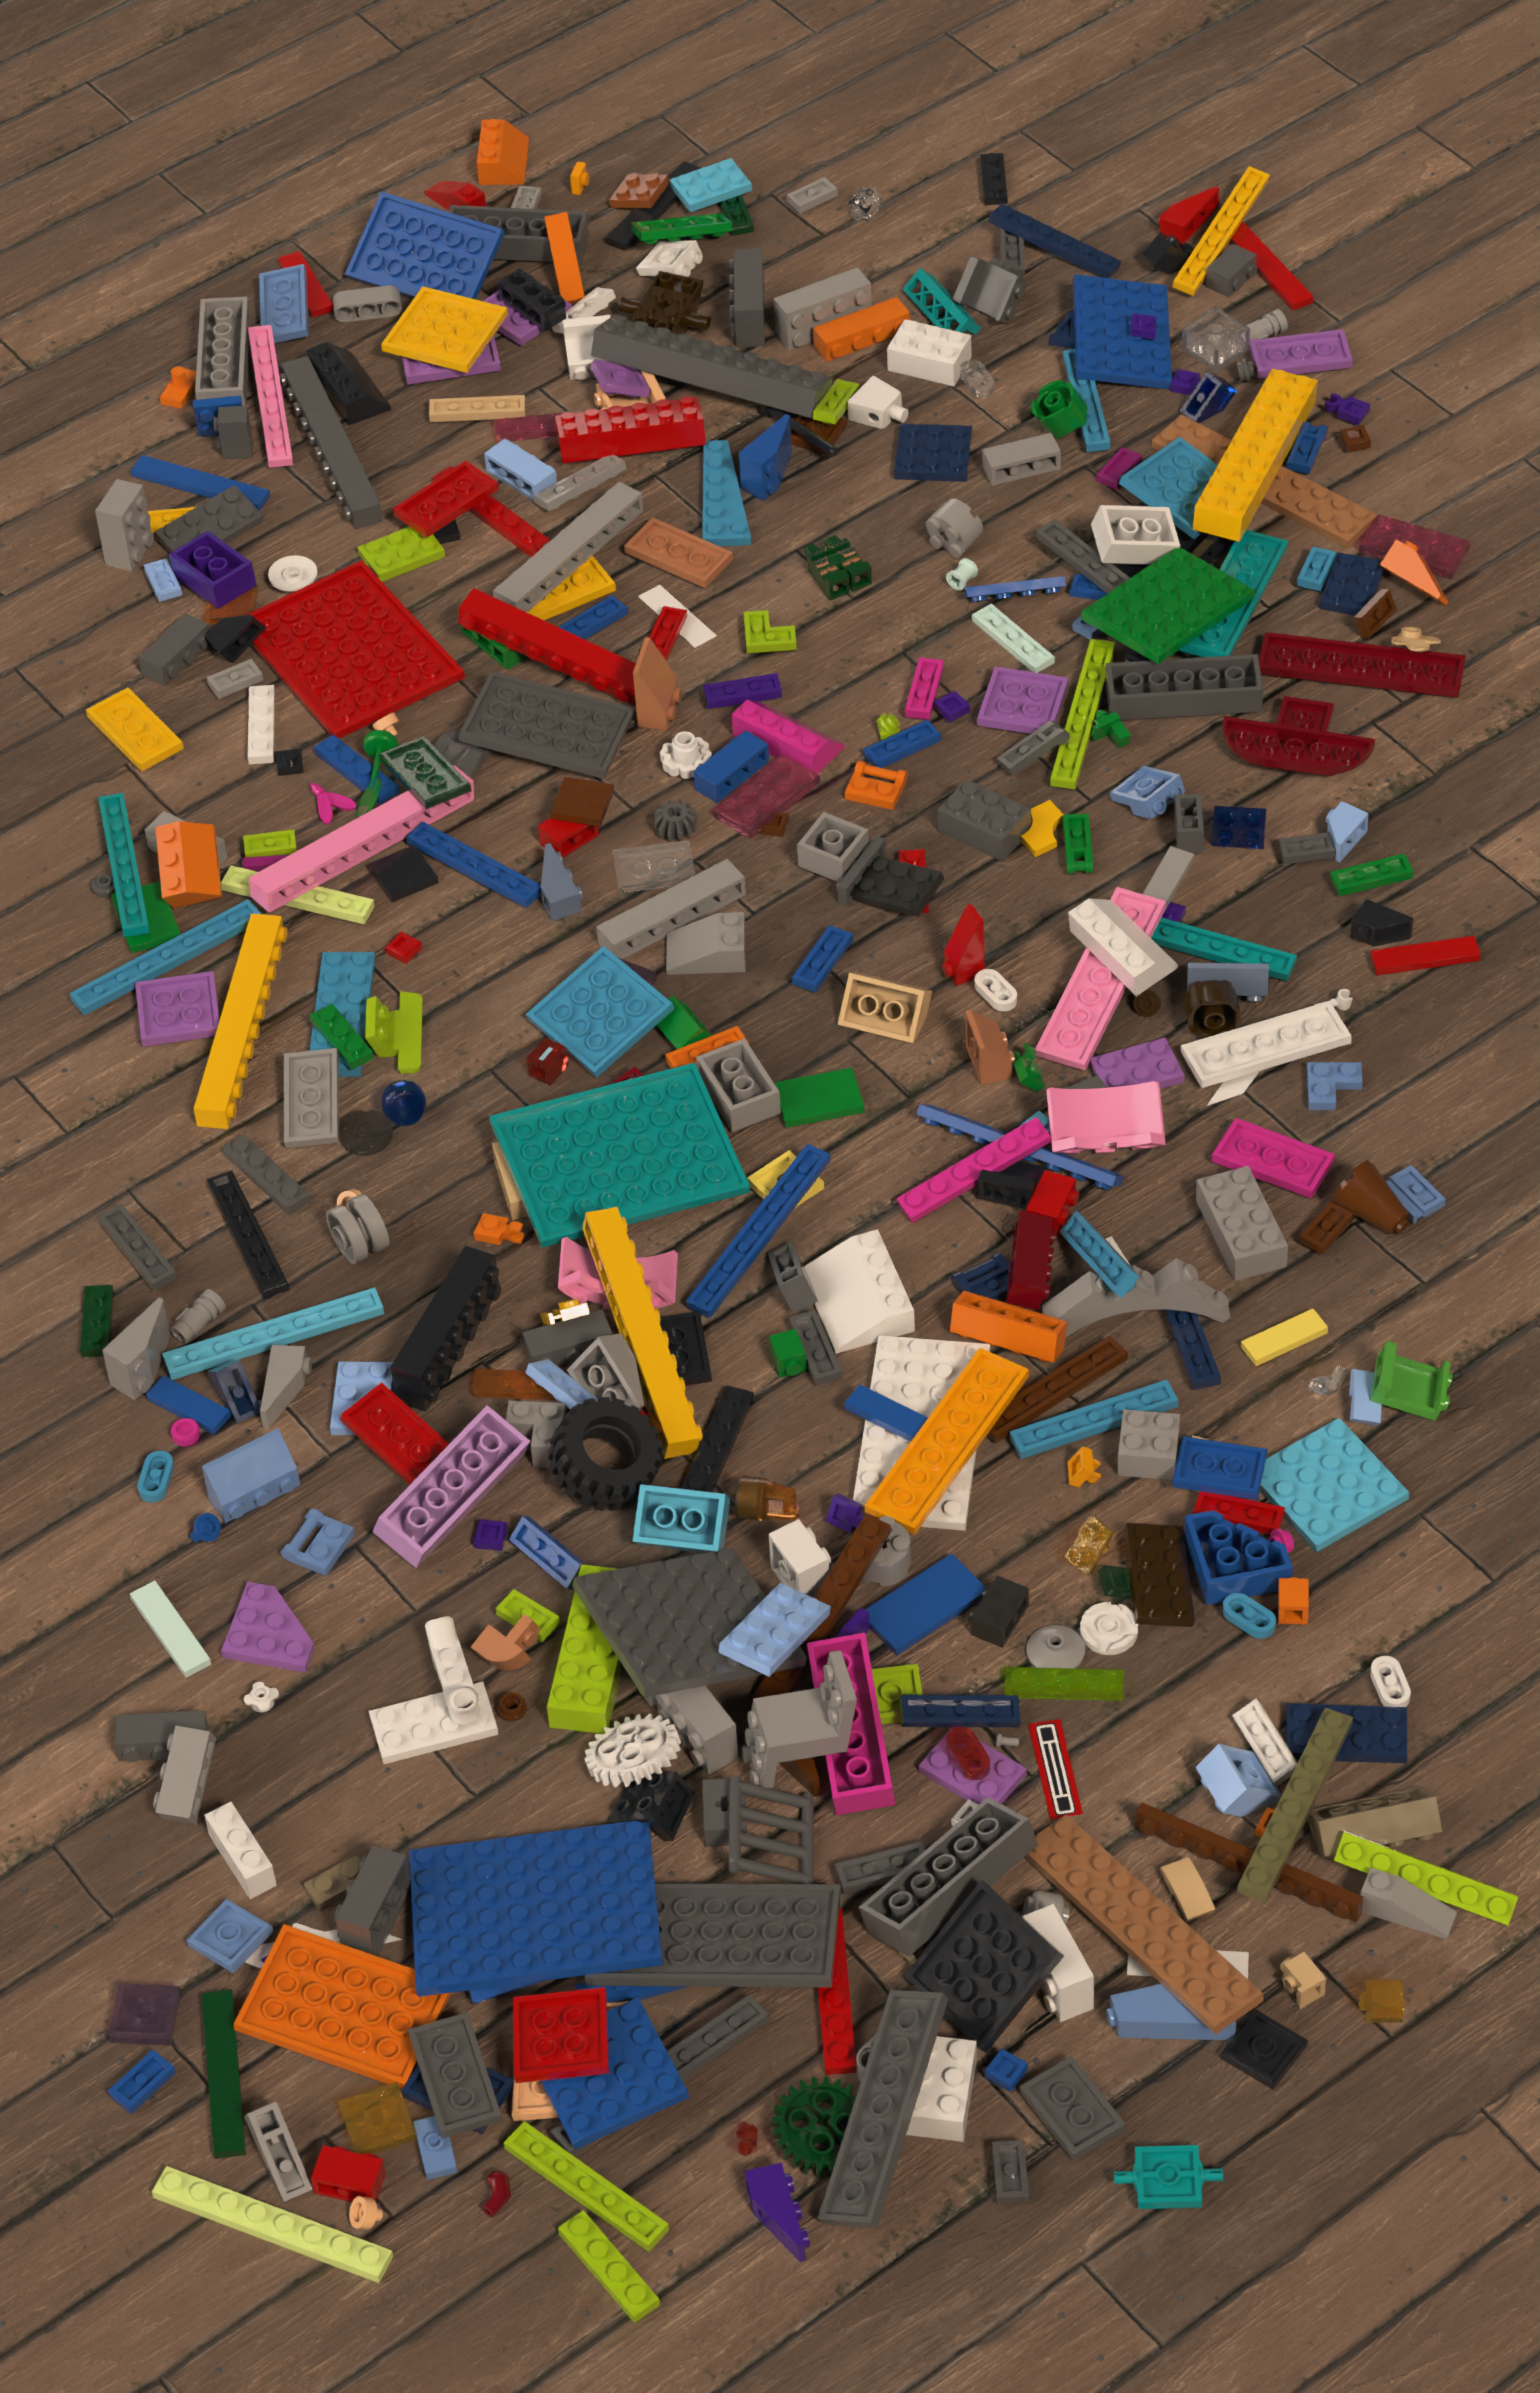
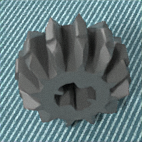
(675, 820)

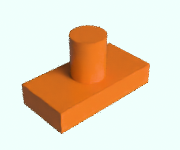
(179, 388)

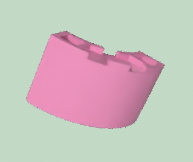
(1106, 1118)
(581, 1279)

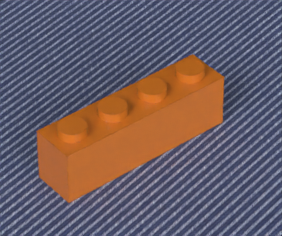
(859, 329)
(1008, 1326)

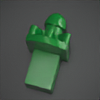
(1110, 726)

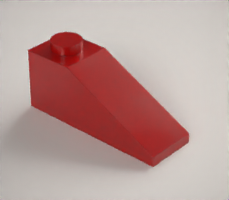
(456, 193)
(1189, 214)
(965, 948)

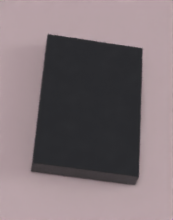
(688, 1346)

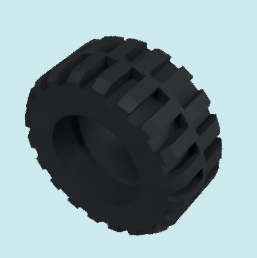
(614, 1423)

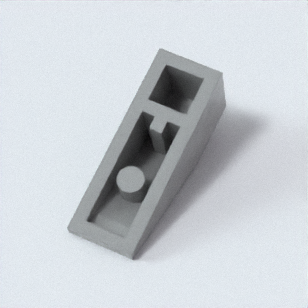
(283, 1380)
(1405, 1904)
(278, 2151)

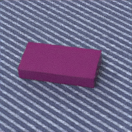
(1118, 465)

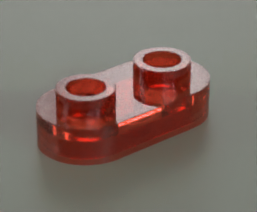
(968, 1756)

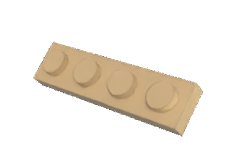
(476, 408)

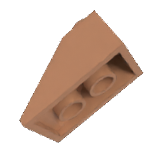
(655, 688)

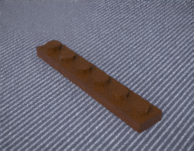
(1058, 1386)

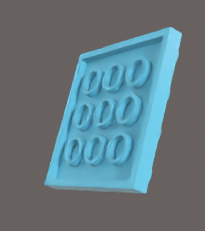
(1330, 1485)

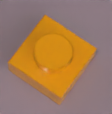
(579, 178)

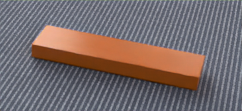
(564, 257)

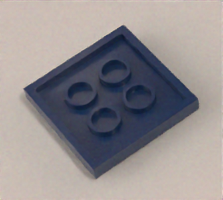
(933, 452)

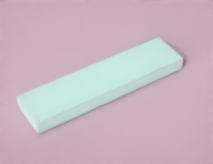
(1013, 638)
(170, 1629)

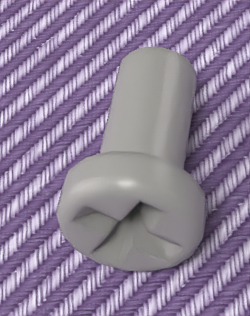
(1007, 1741)

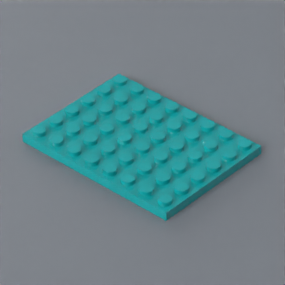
(625, 1145)

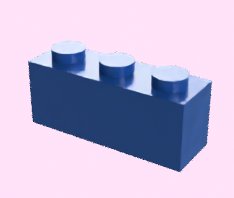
(731, 766)

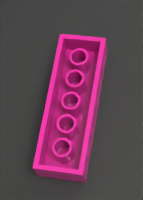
(862, 1774)

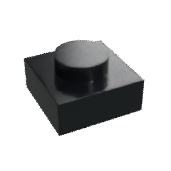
(289, 762)

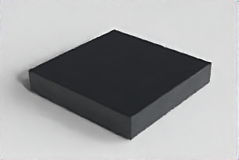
(403, 873)
(1264, 2049)

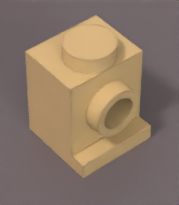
(1303, 1979)

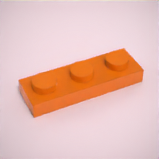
(688, 1054)

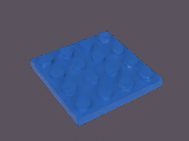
(637, 2086)

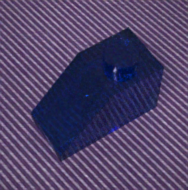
(1208, 398)

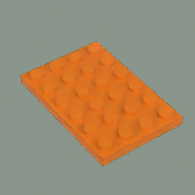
(338, 2006)

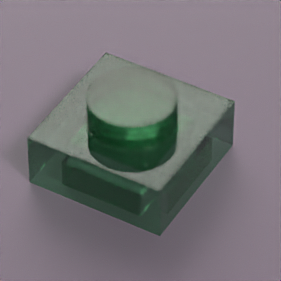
(1115, 1581)

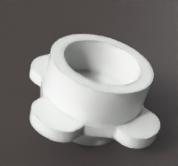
(264, 1703)

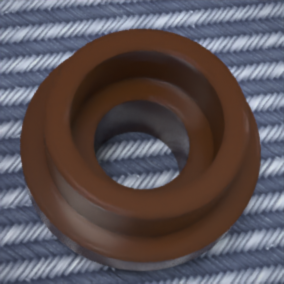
(508, 1701)

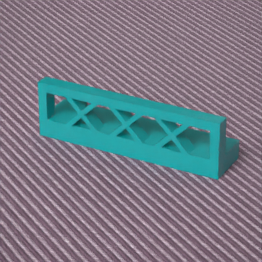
(945, 298)

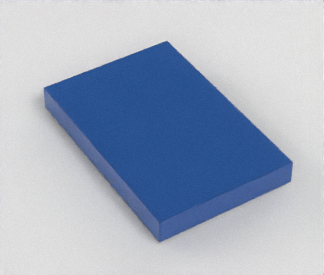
(1220, 1468)

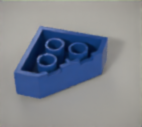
(1233, 1558)

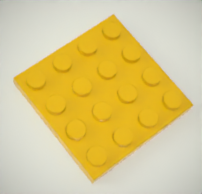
(444, 329)

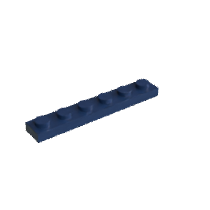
(1054, 241)

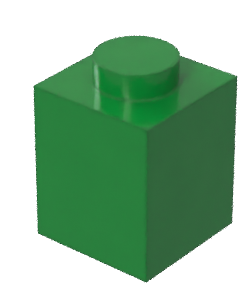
(787, 1353)

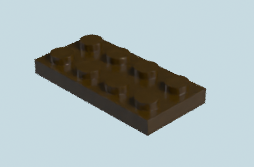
(1159, 1575)

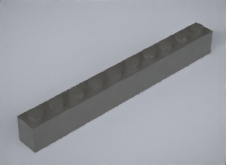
(330, 443)

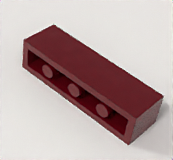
(1030, 1260)

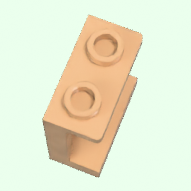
(606, 400)

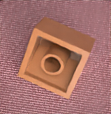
(988, 1049)

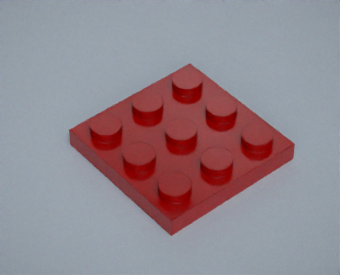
(560, 2035)

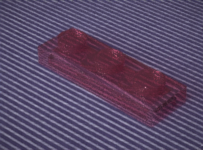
(526, 427)

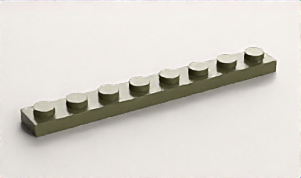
(1295, 1805)

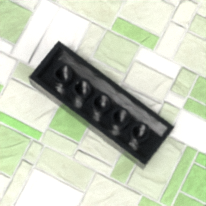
(446, 1328)

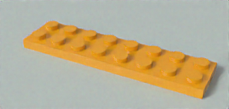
(947, 1440)

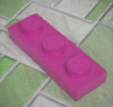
(924, 688)

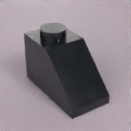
(234, 635)
(1380, 925)

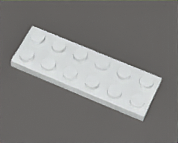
(1265, 1044)

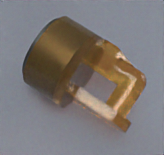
(753, 1500)

